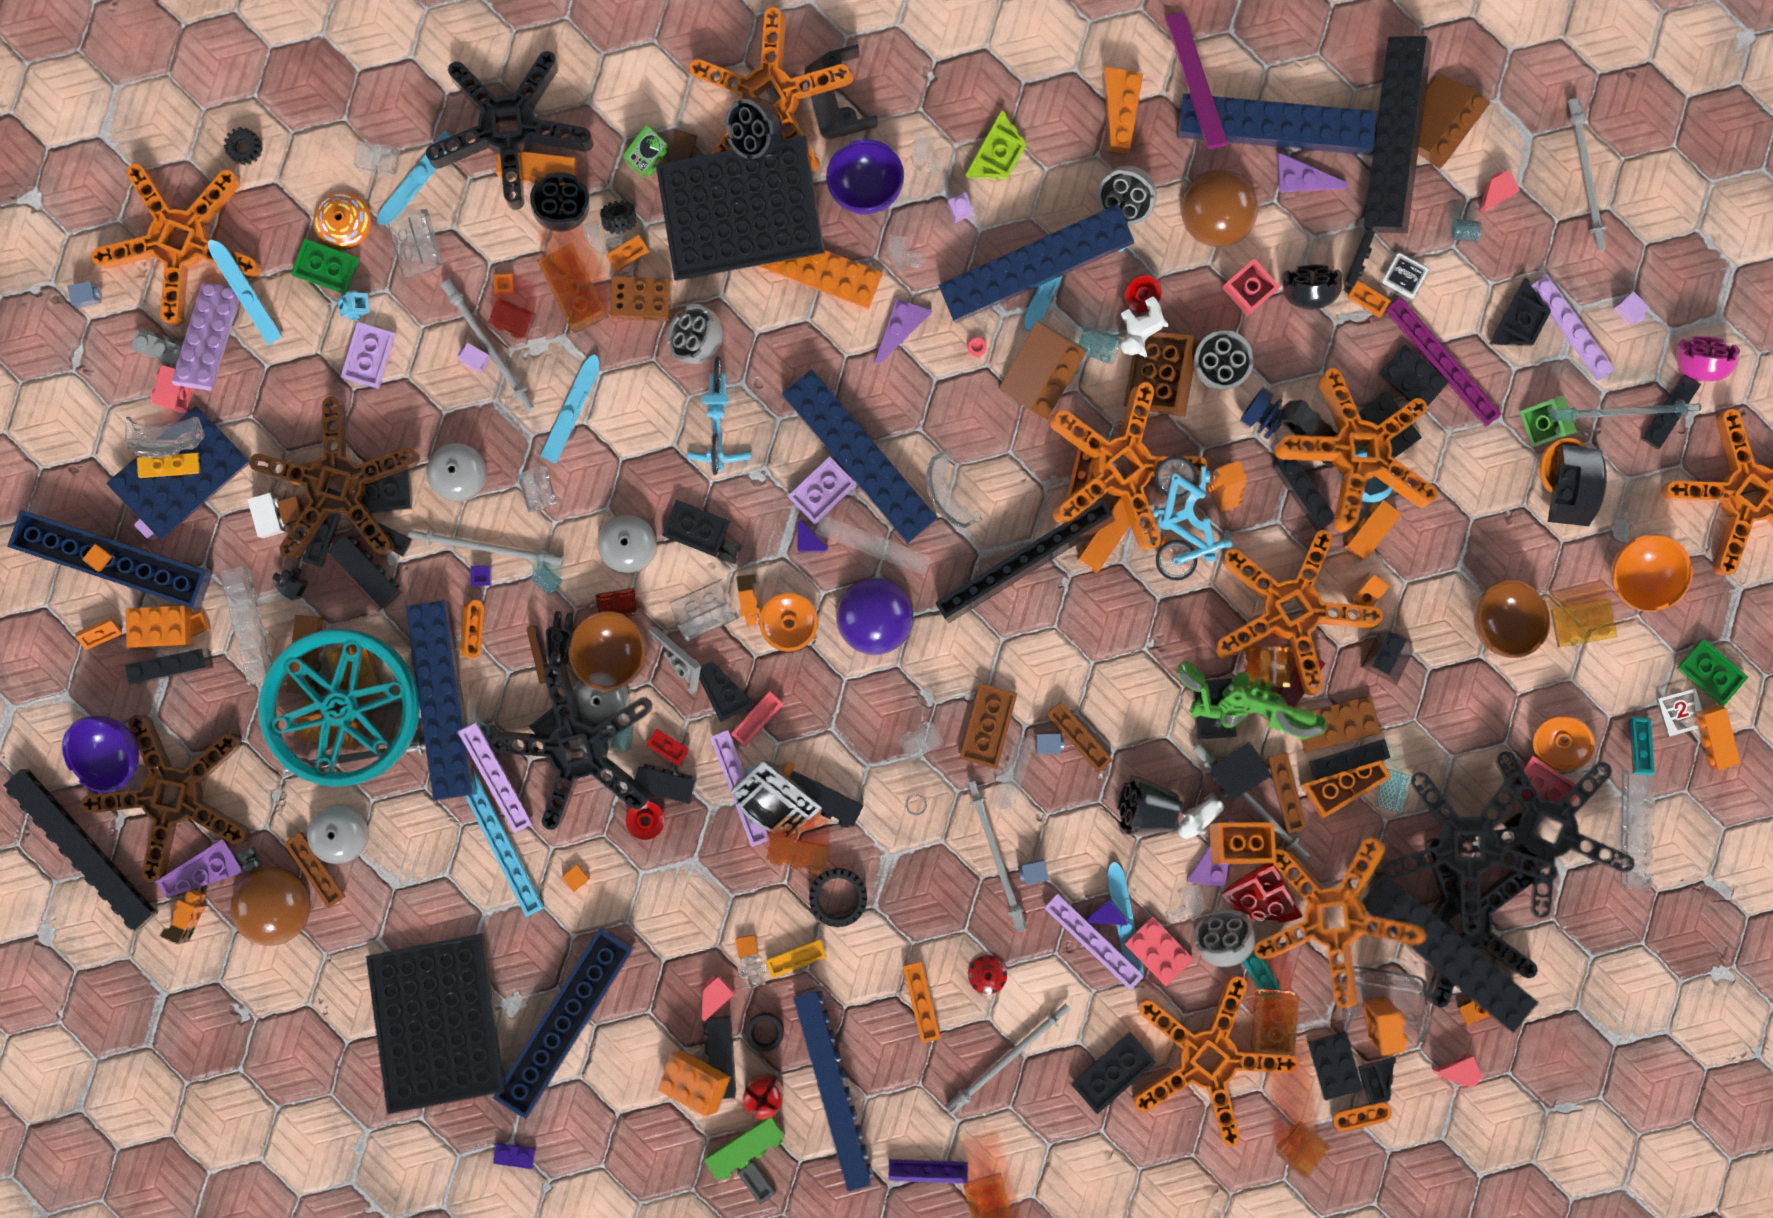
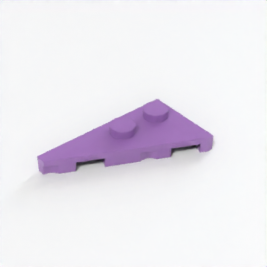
(1298, 176)
(902, 322)
(1209, 873)

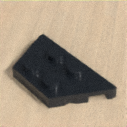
(1522, 318)

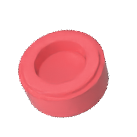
(977, 346)

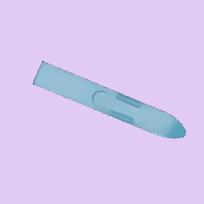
(408, 188)
(244, 292)
(1040, 302)
(571, 409)
(1120, 898)

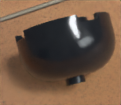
(755, 126)
(560, 206)
(1314, 296)

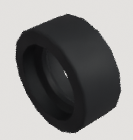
(750, 1032)

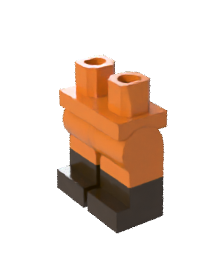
(747, 598)
(185, 918)

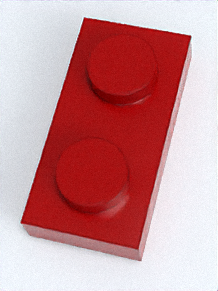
(668, 747)

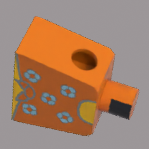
(1373, 586)

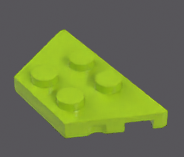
(999, 151)

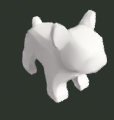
(1142, 327)
(1200, 816)

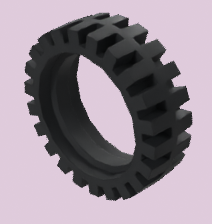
(815, 905)

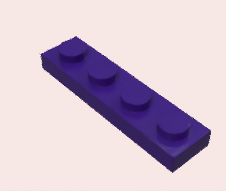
(928, 1171)

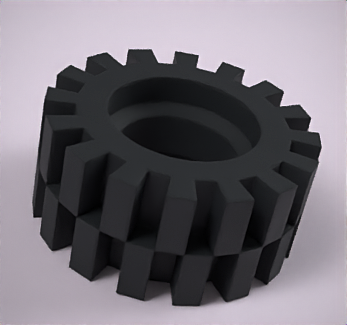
(235, 137)
(618, 216)

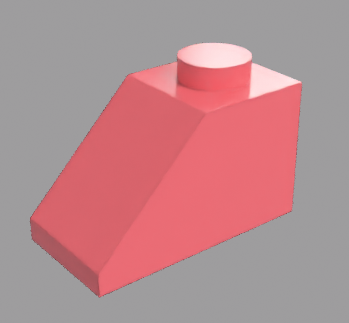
(1498, 190)
(715, 995)
(1461, 1071)

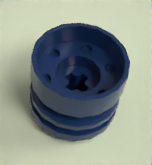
(1263, 412)

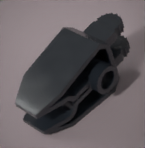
(559, 638)

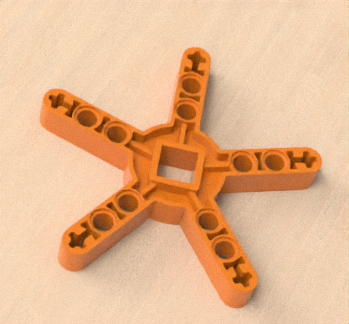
(771, 74)
(161, 232)
(1341, 451)
(1106, 476)
(1728, 492)
(1275, 619)
(1354, 913)
(1222, 1072)

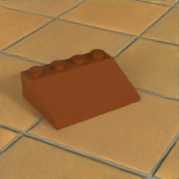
(1448, 118)
(1042, 369)
(1167, 369)

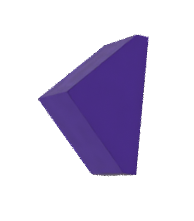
(808, 541)
(1108, 914)

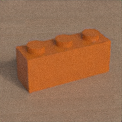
(1372, 530)
(1717, 737)

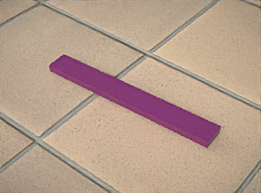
(1196, 81)
(1443, 361)

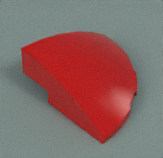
(1263, 895)

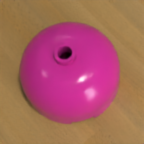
(1714, 367)

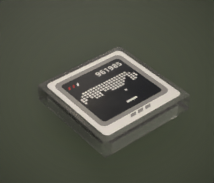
(1404, 276)

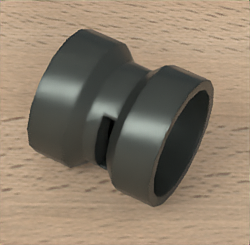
(729, 551)
(249, 864)

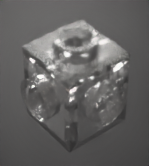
(752, 970)

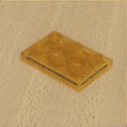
(1584, 623)

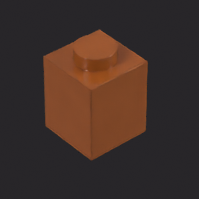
(290, 510)

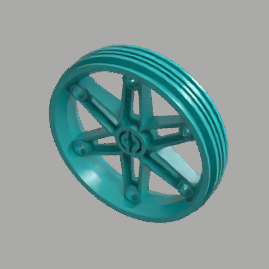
(270, 723)

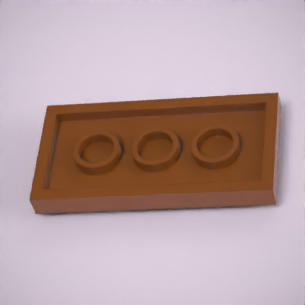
(1346, 723)
(988, 726)

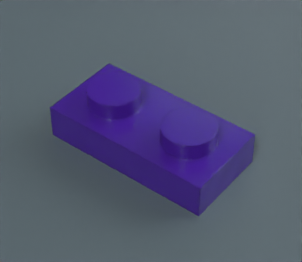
(514, 1155)

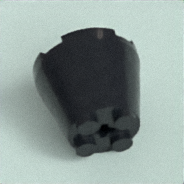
(1147, 807)

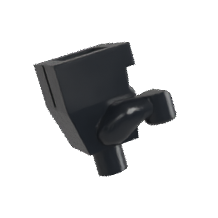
(289, 584)

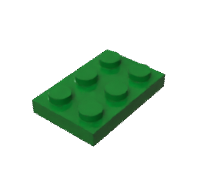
(325, 267)
(1712, 672)

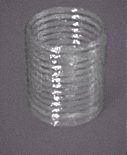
(906, 804)

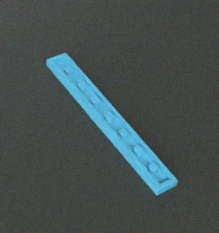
(504, 850)

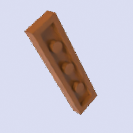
(1079, 737)
(1286, 793)
(314, 870)

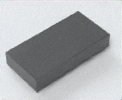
(756, 1182)

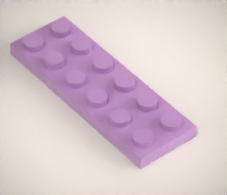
(206, 337)

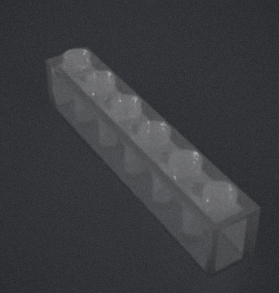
(872, 545)
(247, 623)
(1637, 829)

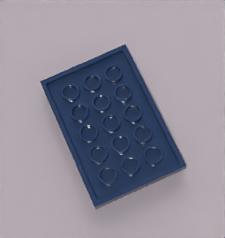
(170, 500)

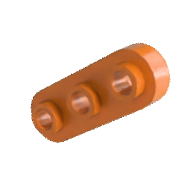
(475, 621)
(1370, 1116)

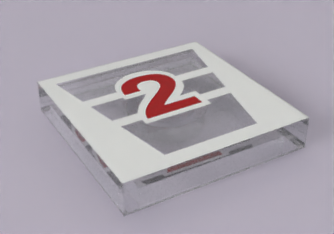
(1679, 711)

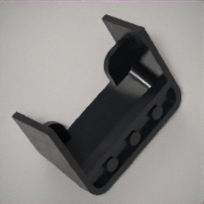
(831, 120)

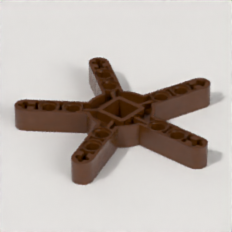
(317, 478)
(189, 801)

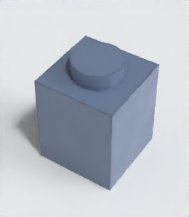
(84, 294)
(1049, 743)
(1033, 872)

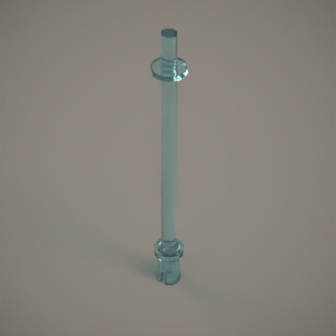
(1571, 414)

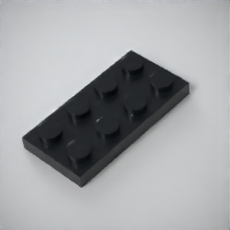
(1113, 1073)

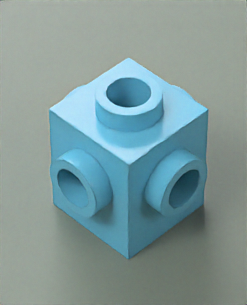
(353, 305)

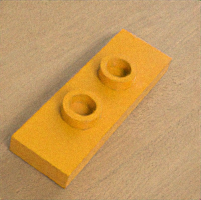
(168, 466)
(796, 958)

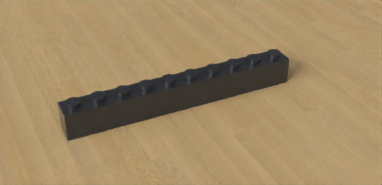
(1025, 561)
(80, 849)

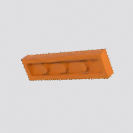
(921, 1002)

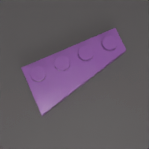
(205, 868)

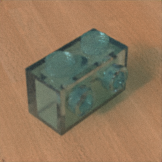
(1100, 345)

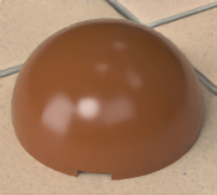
(1219, 208)
(1511, 619)
(608, 645)
(270, 906)

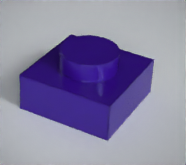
(481, 576)

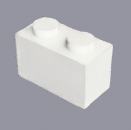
(266, 515)

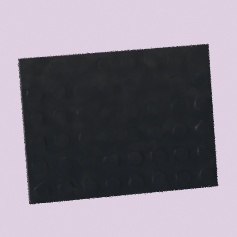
(739, 210)
(435, 1024)

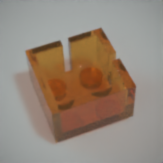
(1268, 665)

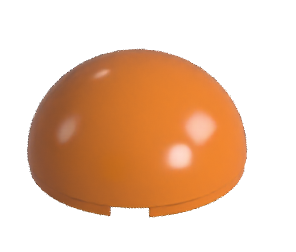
(1651, 572)

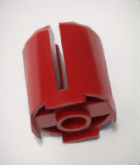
(765, 1106)

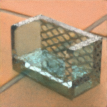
(1394, 791)

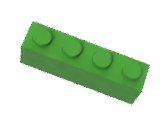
(745, 1147)

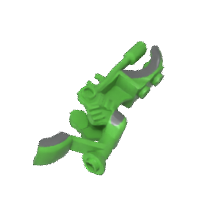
(1241, 699)

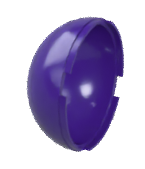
(865, 177)
(874, 616)
(100, 752)

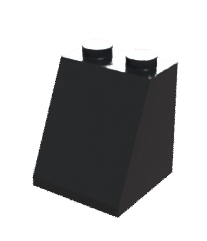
(1388, 656)
(1239, 772)

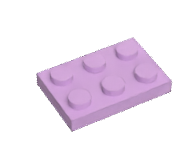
(368, 355)
(822, 490)

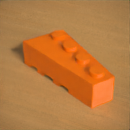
(1121, 99)
(1227, 486)
(1342, 788)

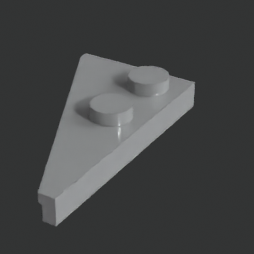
(682, 663)

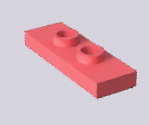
(757, 718)

